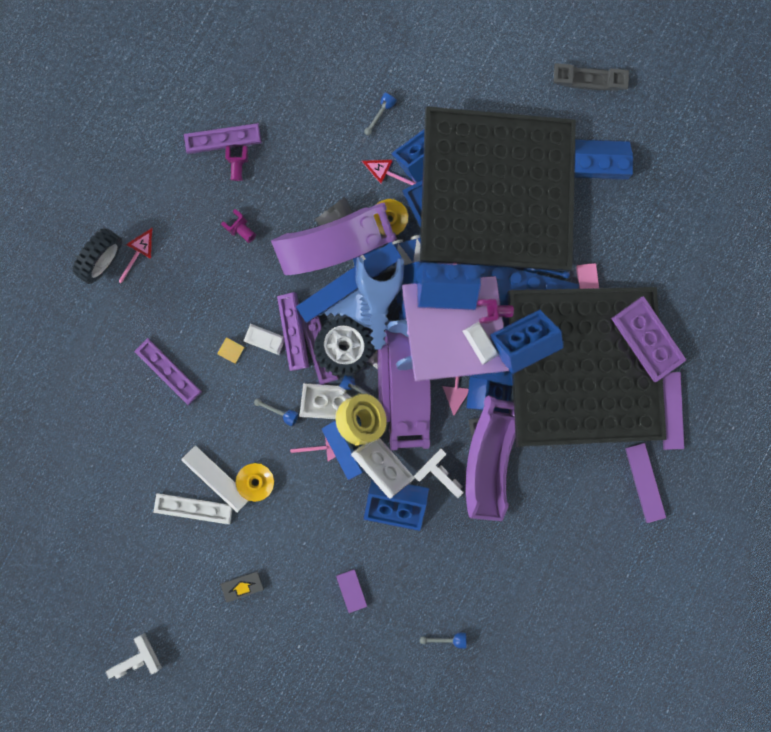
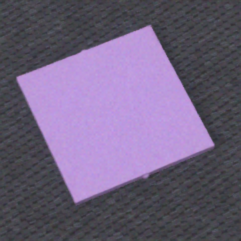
(438, 338)

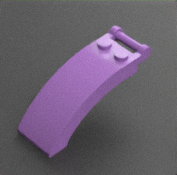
(333, 241)
(407, 398)
(489, 461)

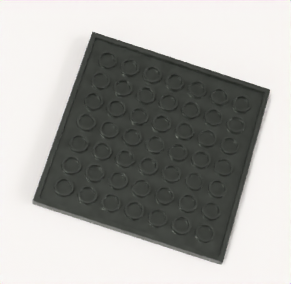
(498, 189)
(594, 383)

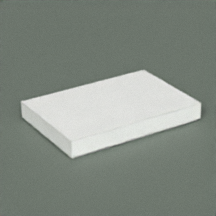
(383, 467)

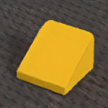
(230, 350)

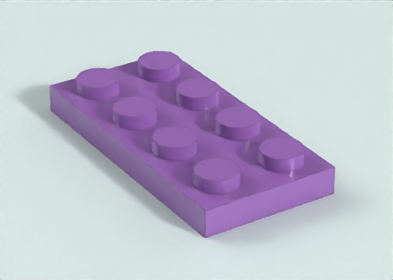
(648, 339)

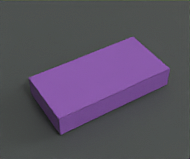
(351, 591)

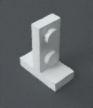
(454, 486)
(146, 654)

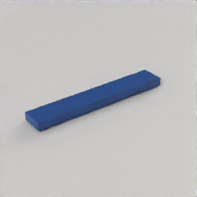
(346, 283)

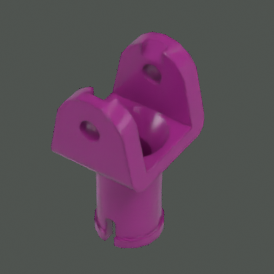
(236, 163)
(240, 228)
(495, 311)

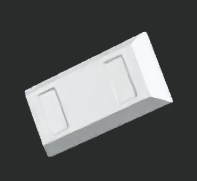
(264, 339)
(480, 342)

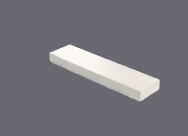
(214, 478)
(193, 508)

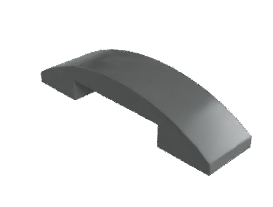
(590, 79)

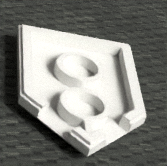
(321, 400)

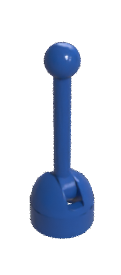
(565, 275)

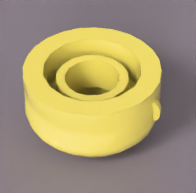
(371, 416)

